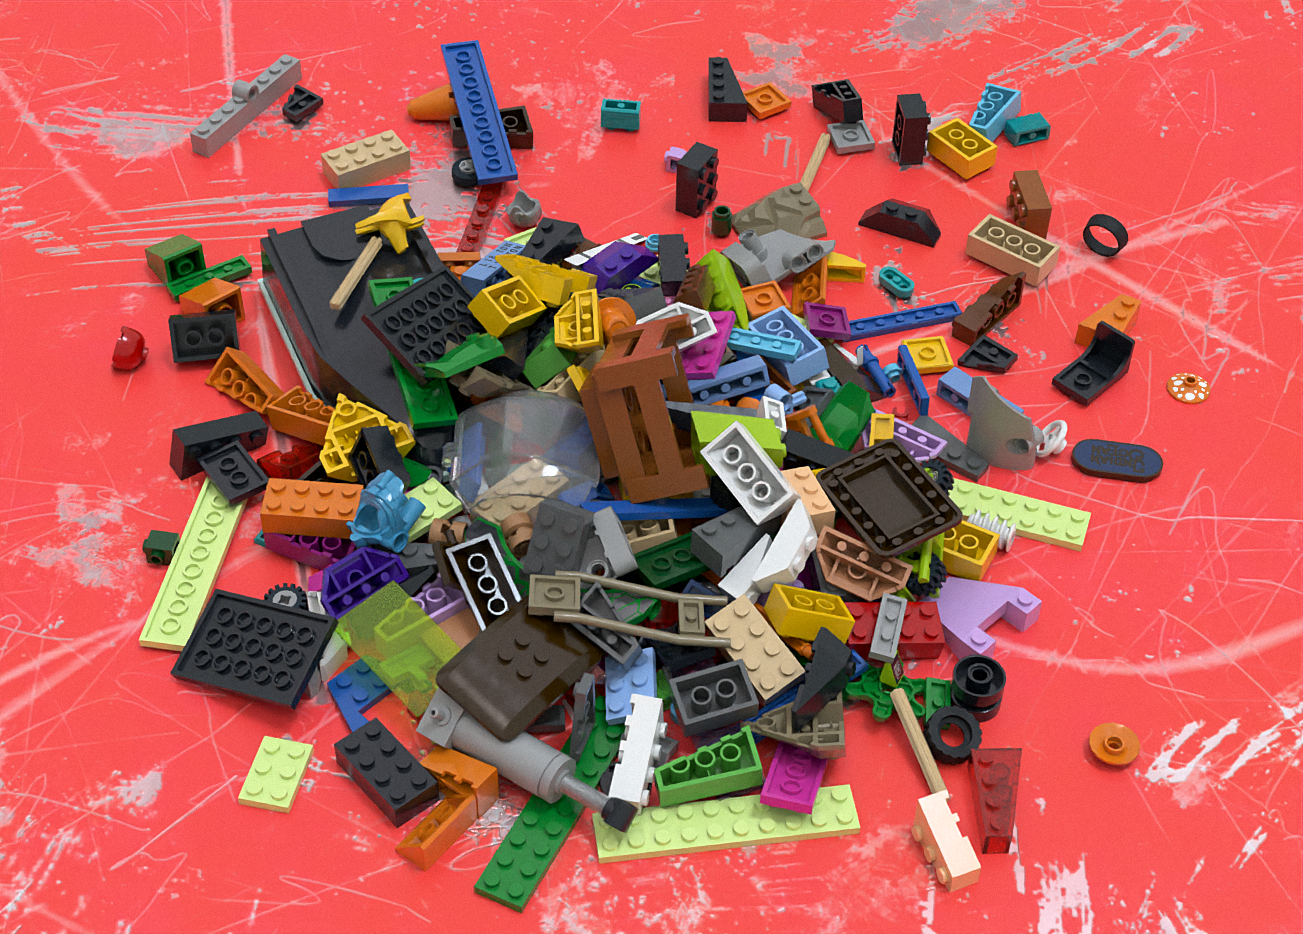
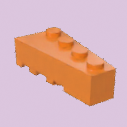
(300, 415)

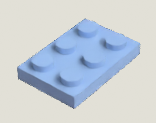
(621, 684)

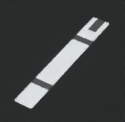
(584, 256)

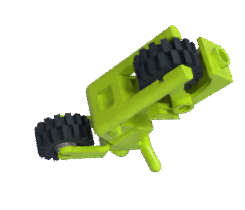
(927, 557)

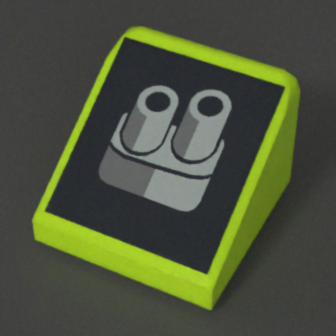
(892, 673)

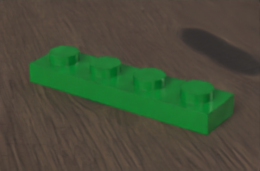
(225, 271)

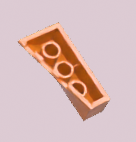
(243, 380)

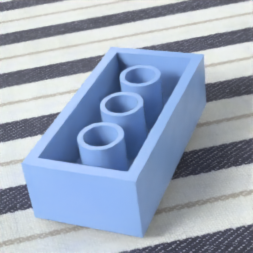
(812, 356)

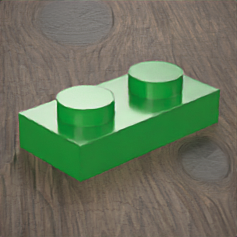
(935, 696)

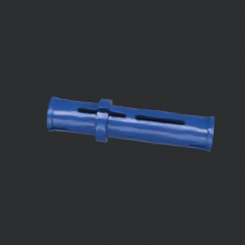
(871, 364)

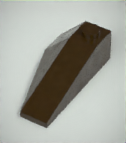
(846, 370)

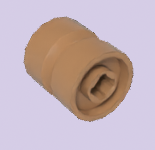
(439, 526)
(518, 531)

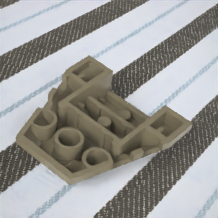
(785, 209)

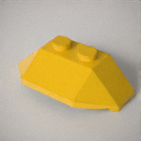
(580, 323)

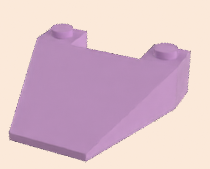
(972, 606)

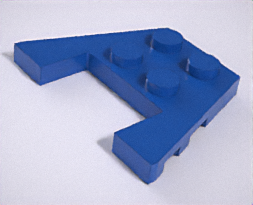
(356, 692)

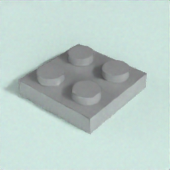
(850, 137)

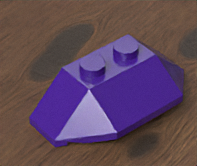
(619, 264)
(357, 578)

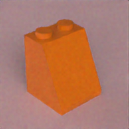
(213, 296)

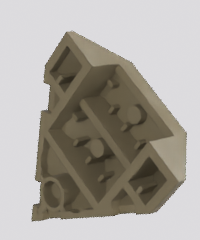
(482, 382)
(819, 737)

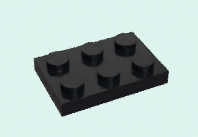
(233, 473)
(679, 656)

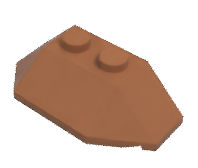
(857, 568)

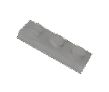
(888, 628)

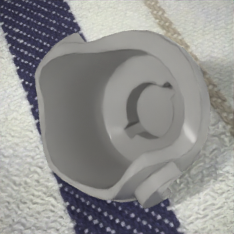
(524, 210)

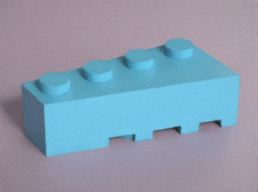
(994, 109)

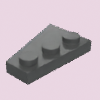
(584, 715)

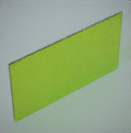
(398, 644)

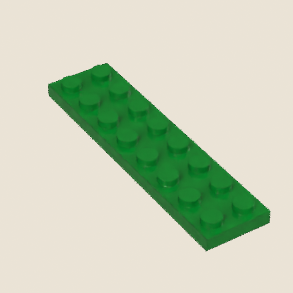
(426, 404)

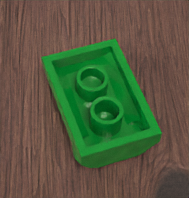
(471, 353)
(846, 416)

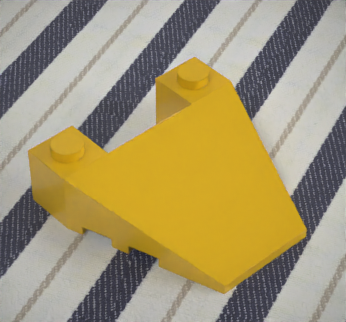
(547, 280)

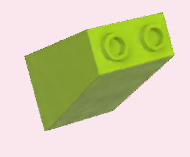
(708, 426)

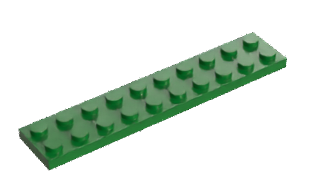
(545, 827)

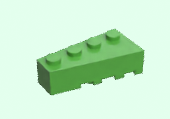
(547, 361)
(710, 771)

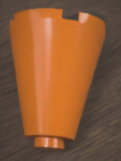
(434, 105)

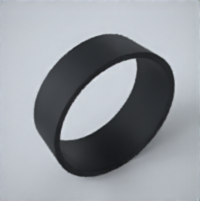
(1112, 225)

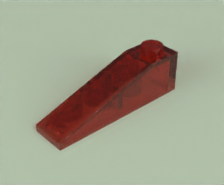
(292, 463)

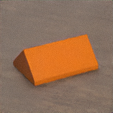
(809, 286)
(439, 830)

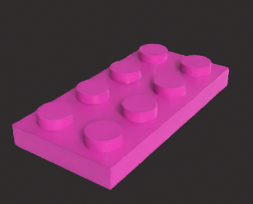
(704, 358)
(793, 779)

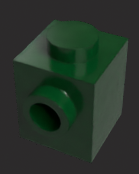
(160, 547)

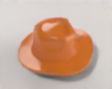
(615, 315)

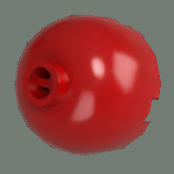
(129, 349)

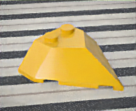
(344, 429)

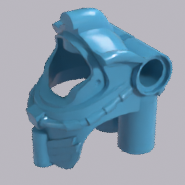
(384, 514)

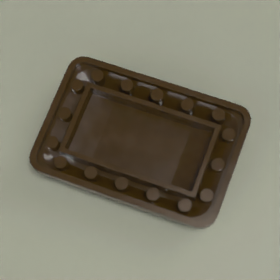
(888, 498)
(517, 670)

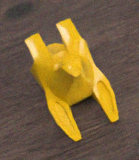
(392, 222)

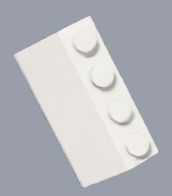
(750, 474)

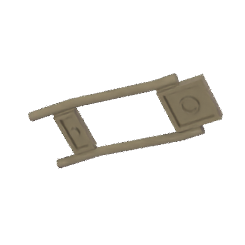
(561, 598)

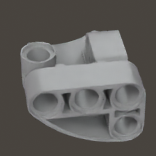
(773, 255)
(999, 430)
(606, 548)

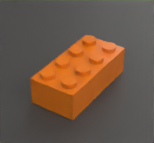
(309, 507)

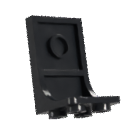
(1099, 366)

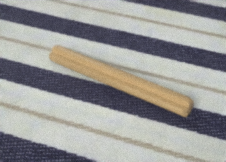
(815, 160)
(355, 273)
(918, 741)

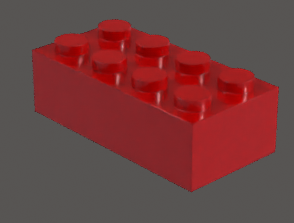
(919, 636)

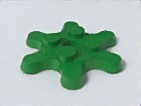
(871, 689)

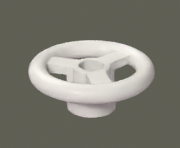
(1055, 440)

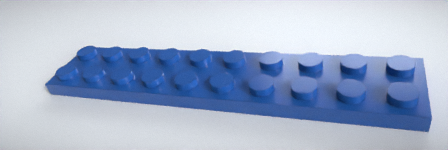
(479, 113)

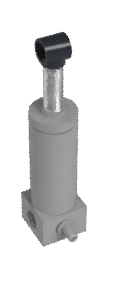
(523, 761)

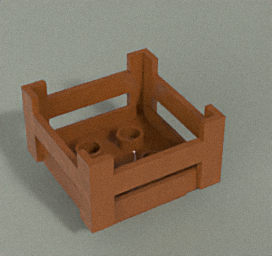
(643, 441)

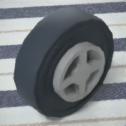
(464, 173)

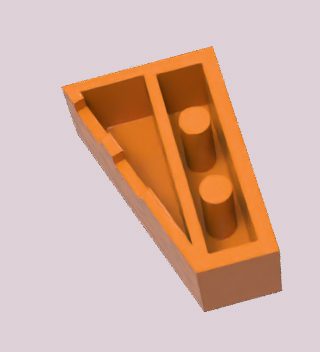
(1118, 313)
(463, 775)

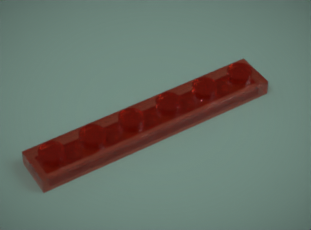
(481, 217)

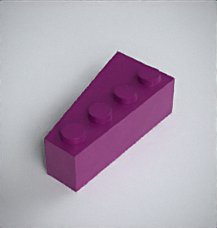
(310, 550)

